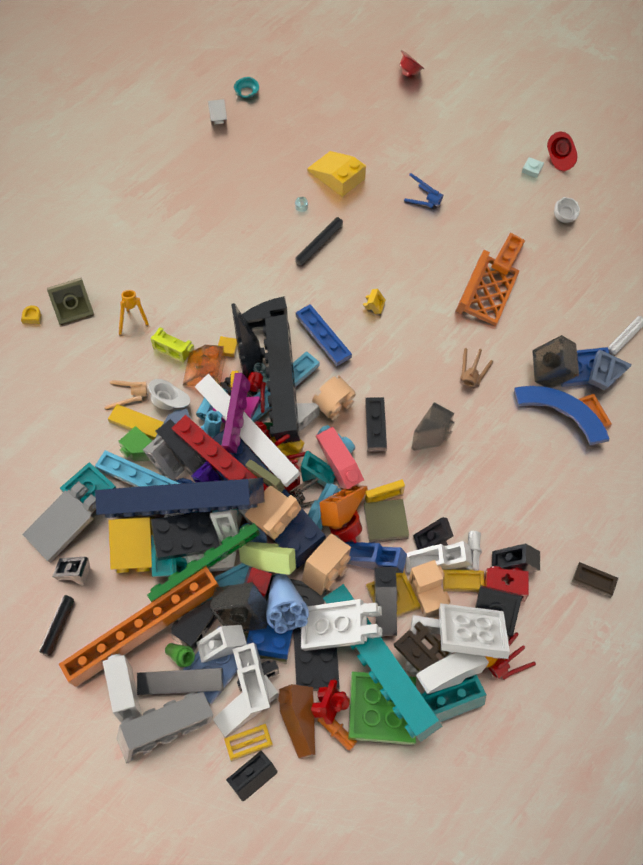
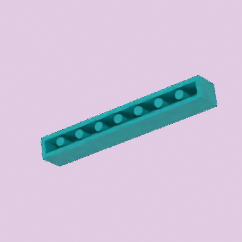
(393, 678)

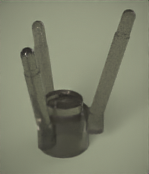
(297, 493)

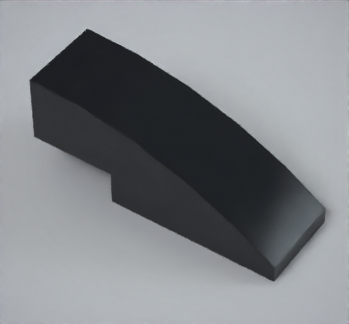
(256, 315)

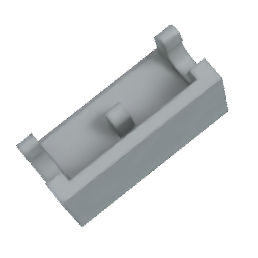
(163, 459)

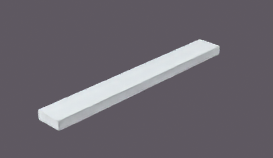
(250, 433)

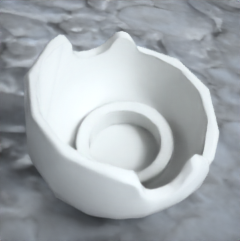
(566, 210)

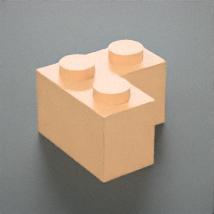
(426, 584)

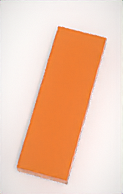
(508, 253)

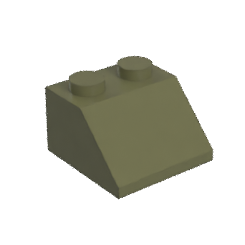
(70, 300)

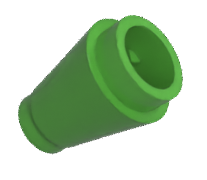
(180, 654)

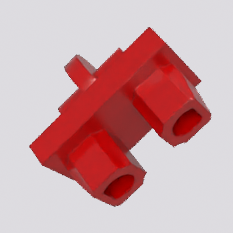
(330, 702)

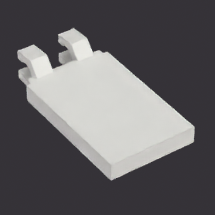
(339, 624)

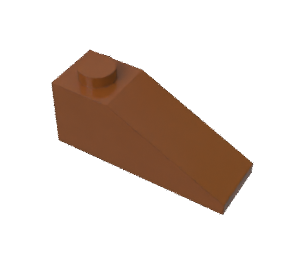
(295, 709)

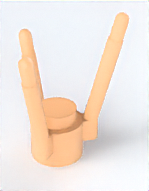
(138, 389)

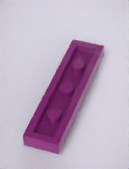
(235, 413)

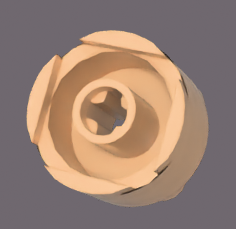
(334, 397)

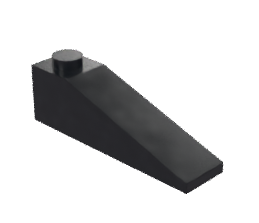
(247, 343)

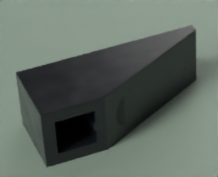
(183, 452)

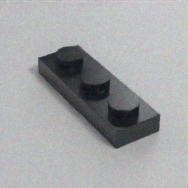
(375, 424)

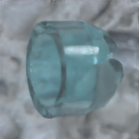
(298, 206)

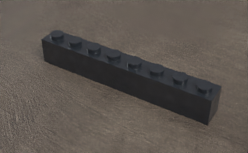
(282, 379)

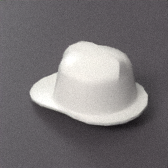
(166, 395)

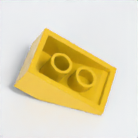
(339, 172)

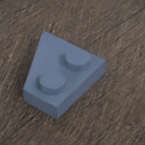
(606, 369)

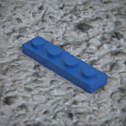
(323, 335)

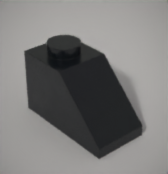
(517, 556)

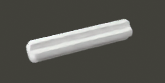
(626, 335)

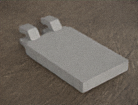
(61, 522)

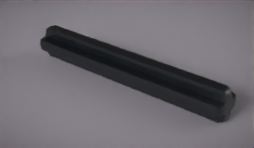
(311, 248)

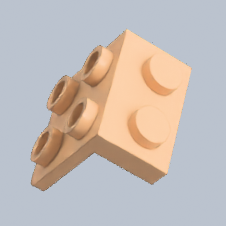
(274, 513)

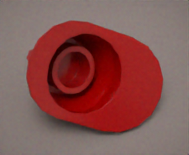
(409, 65)
(562, 151)
(349, 530)

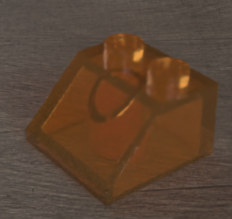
(204, 361)

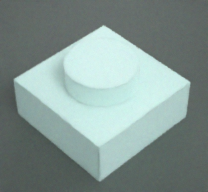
(532, 167)

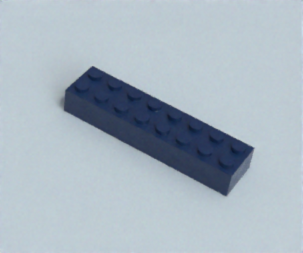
(180, 498)
(301, 532)

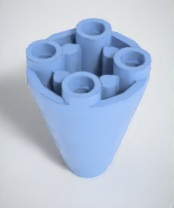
(285, 605)

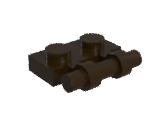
(415, 651)

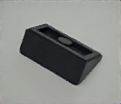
(252, 776)

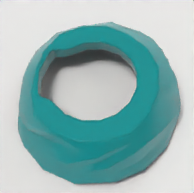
(246, 82)

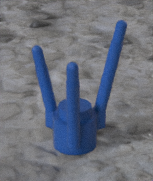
(433, 196)

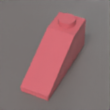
(339, 459)

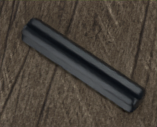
(56, 625)

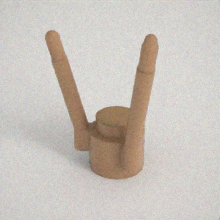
(471, 377)

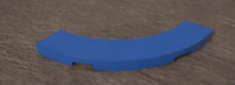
(566, 404)

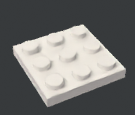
(473, 631)

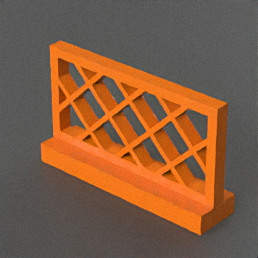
(473, 286)

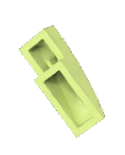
(268, 557)

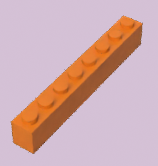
(139, 627)

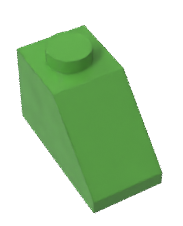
(133, 445)

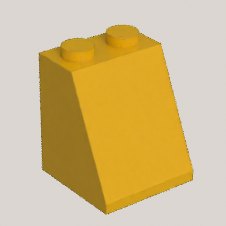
(130, 544)

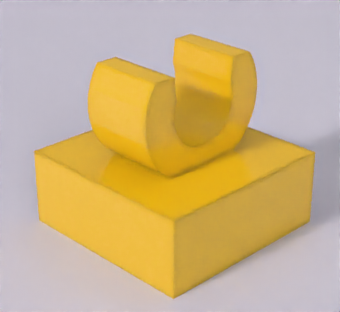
(375, 301)

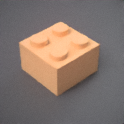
(326, 564)

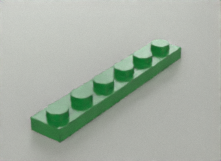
(210, 558)

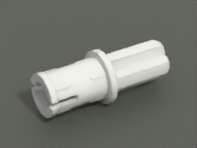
(474, 543)

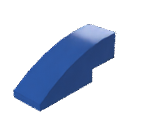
(374, 555)

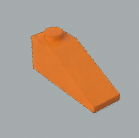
(341, 506)

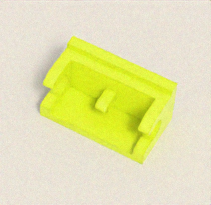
(170, 345)

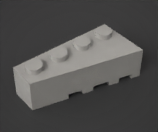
(163, 724)

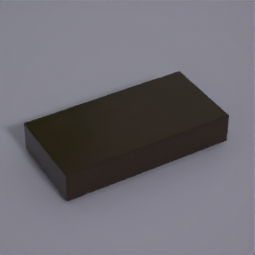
(595, 579)

